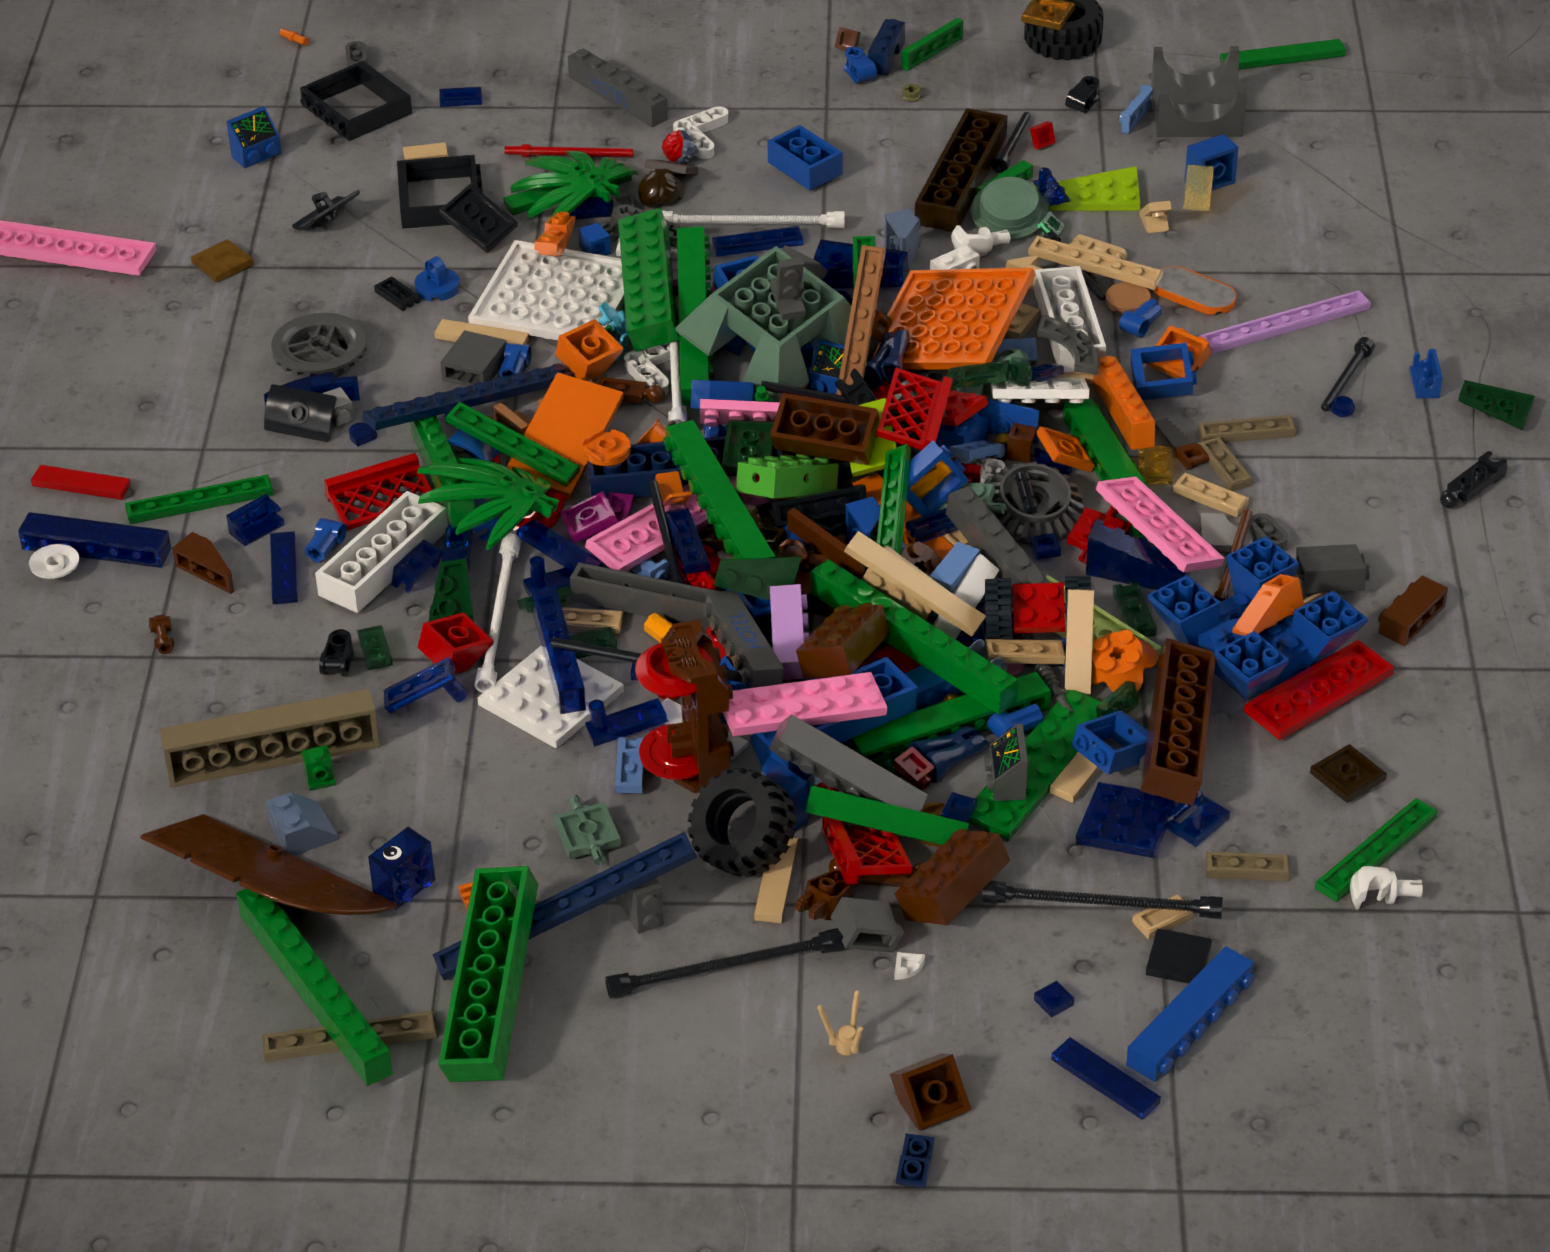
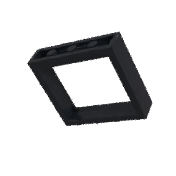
(397, 100)
(430, 170)

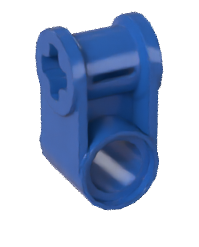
(859, 66)

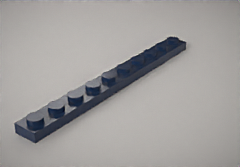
(472, 395)
(592, 892)

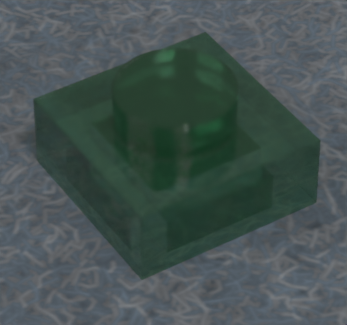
(1050, 223)

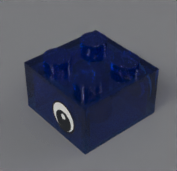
(402, 867)

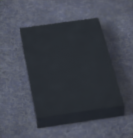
(478, 218)

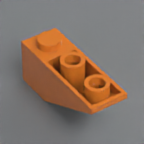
(1271, 604)

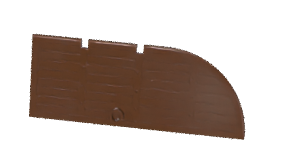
(264, 868)

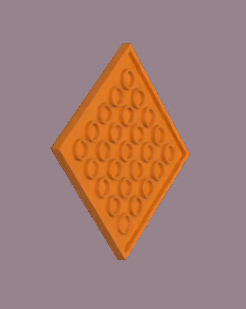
(957, 314)

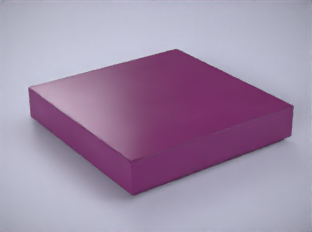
(588, 517)

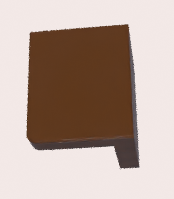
(1020, 442)

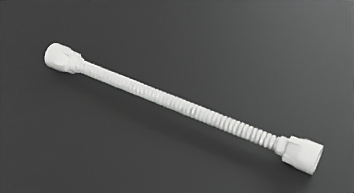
(832, 219)
(676, 414)
(509, 549)

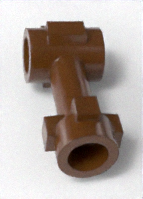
(160, 625)

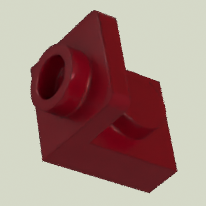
(914, 768)

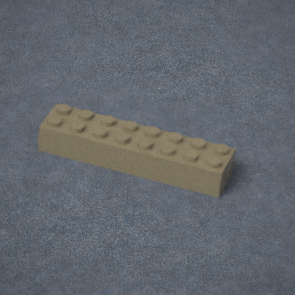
(268, 737)

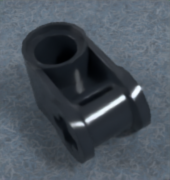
(1083, 95)
(337, 653)

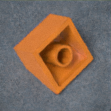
(588, 350)

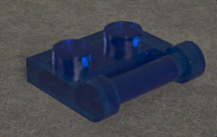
(1201, 822)

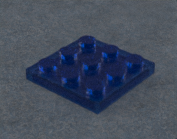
(1125, 820)

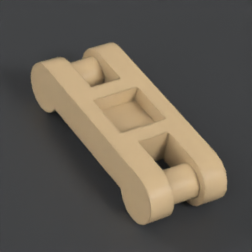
(1098, 246)

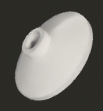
(54, 561)

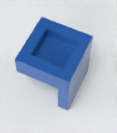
(594, 240)

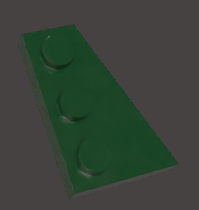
(1497, 402)
(757, 574)
(452, 591)

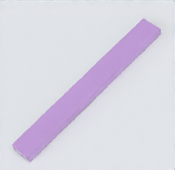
(1287, 321)

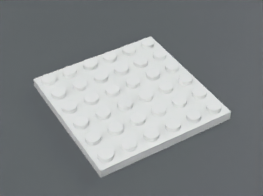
(548, 292)

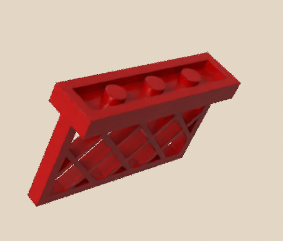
(930, 415)
(373, 479)
(851, 861)

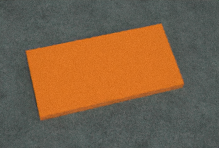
(565, 418)

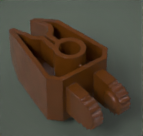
(824, 894)

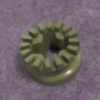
(911, 92)

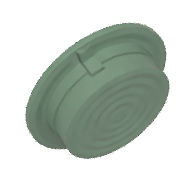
(1009, 206)

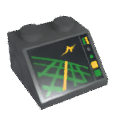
(1008, 766)

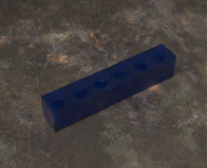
(97, 539)
(560, 663)

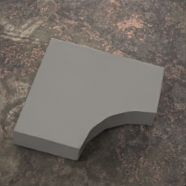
(1220, 531)

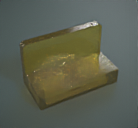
(1198, 187)

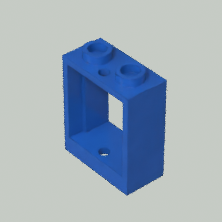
(1168, 387)
(921, 464)
(1114, 725)

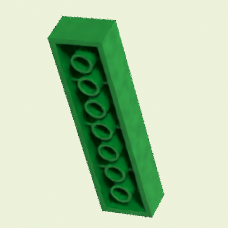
(648, 280)
(488, 974)

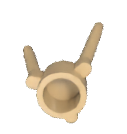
(846, 1038)

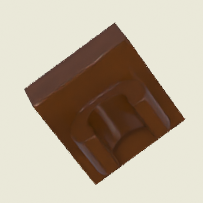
(847, 38)

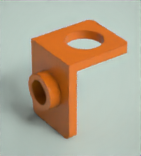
(671, 488)

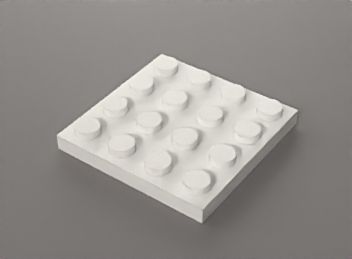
(1051, 390)
(529, 701)

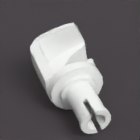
(980, 242)
(1386, 881)

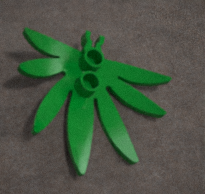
(579, 181)
(513, 491)

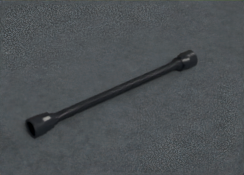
(1206, 907)
(623, 984)

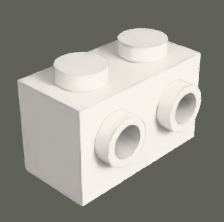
(959, 258)

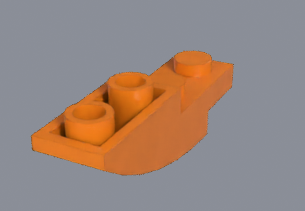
(556, 234)

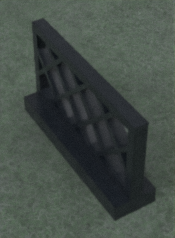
(813, 505)

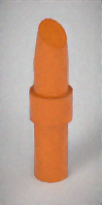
(294, 37)

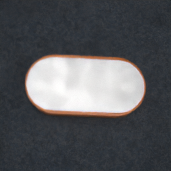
(1195, 291)

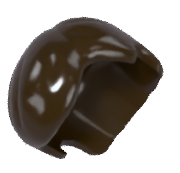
(660, 188)

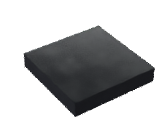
(1178, 956)

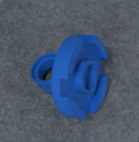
(436, 281)

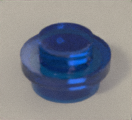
(1343, 406)

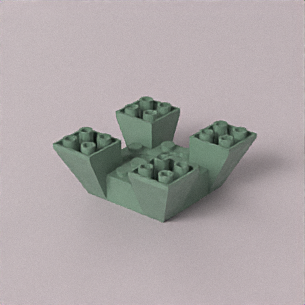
(749, 310)

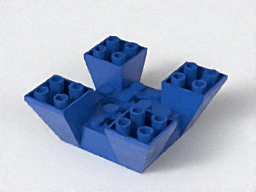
(1274, 655)

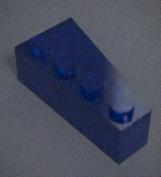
(838, 261)
(1128, 559)

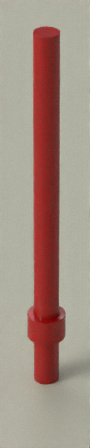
(527, 150)

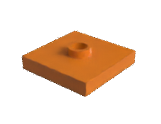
(1065, 449)

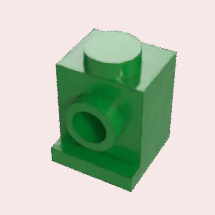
(318, 768)

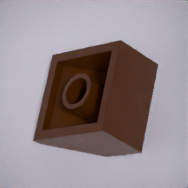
(931, 1090)

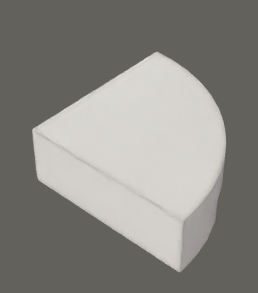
(908, 965)

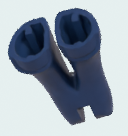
(887, 358)
(950, 750)

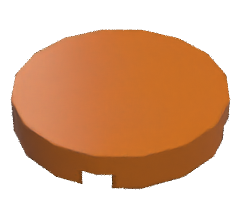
(606, 447)

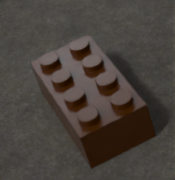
(825, 428)
(843, 641)
(952, 877)

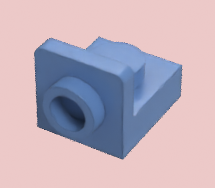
(652, 569)

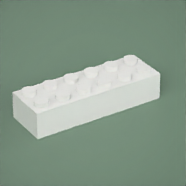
(1064, 296)
(368, 560)

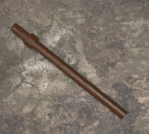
(1222, 592)

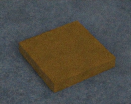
(1048, 13)
(222, 260)

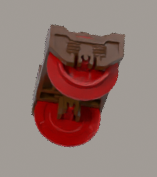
(690, 669)

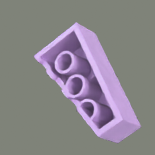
(788, 626)

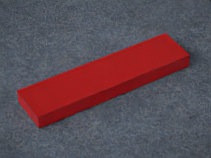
(81, 482)

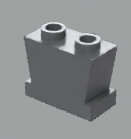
(867, 924)

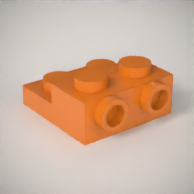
(1198, 345)

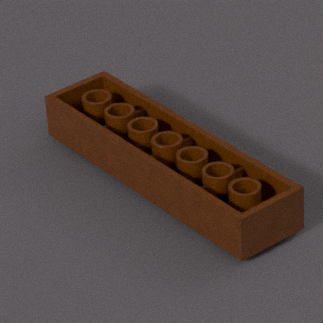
(1178, 722)

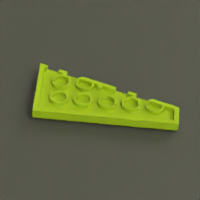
(1102, 192)

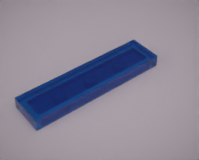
(757, 241)
(687, 541)
(555, 545)
(283, 567)
(1106, 1078)

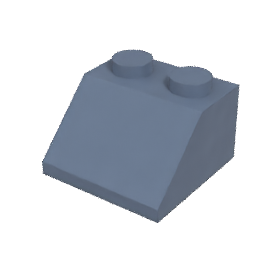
(902, 233)
(299, 823)

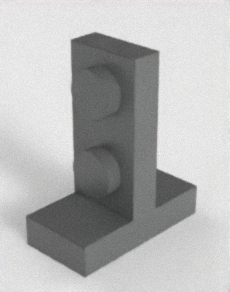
(787, 288)

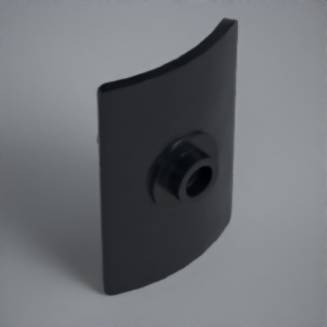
(325, 211)
(299, 412)

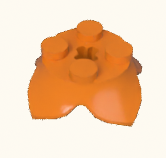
(1134, 658)

